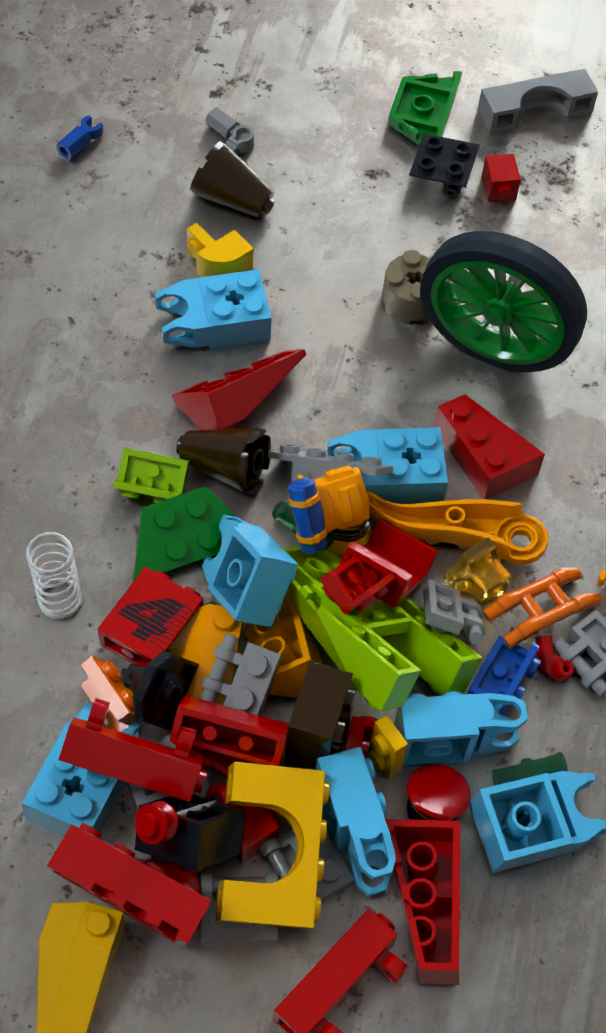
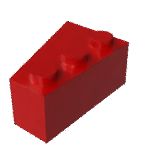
(486, 447)
(230, 734)

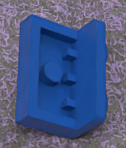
(505, 671)

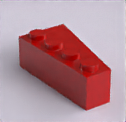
(128, 884)
(430, 893)

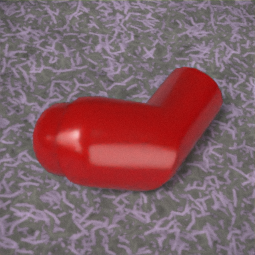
(550, 662)

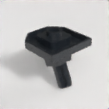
(159, 687)

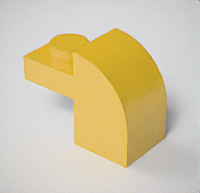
(218, 257)

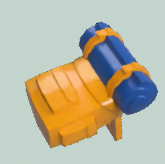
(326, 505)

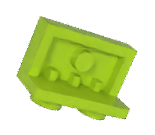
(151, 475)

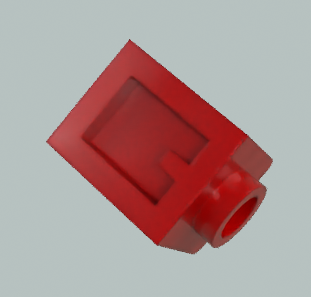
(360, 733)

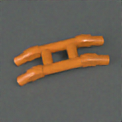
(539, 619)

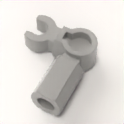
(239, 137)

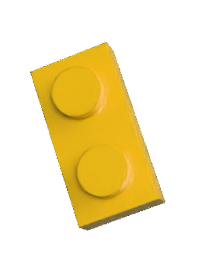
(387, 747)

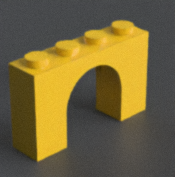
(299, 799)

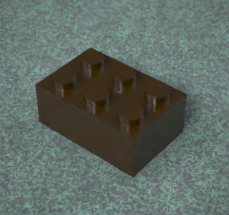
(319, 716)

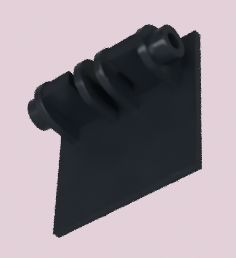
(445, 162)

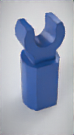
(79, 138)

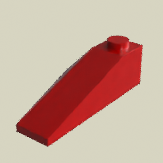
(234, 398)

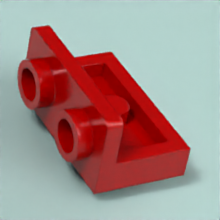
(353, 585)

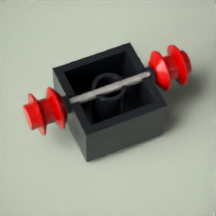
(192, 831)

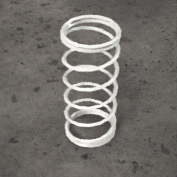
(61, 570)

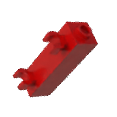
(133, 758)
(339, 974)

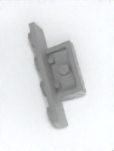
(315, 461)

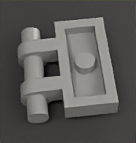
(452, 613)
(589, 638)
(251, 681)

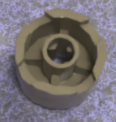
(402, 287)

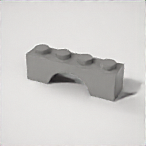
(566, 92)

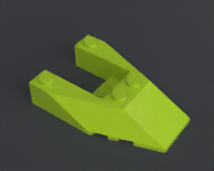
(381, 644)

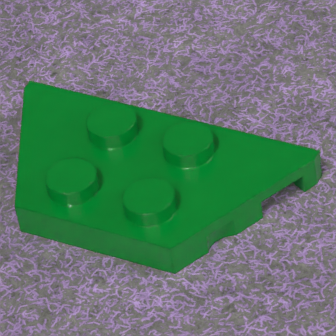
(423, 105)
(179, 531)

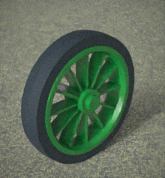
(503, 301)

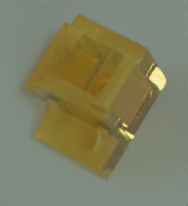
(479, 573)

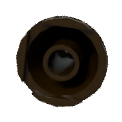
(232, 183)
(228, 455)

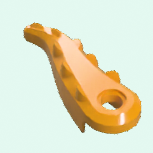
(467, 524)

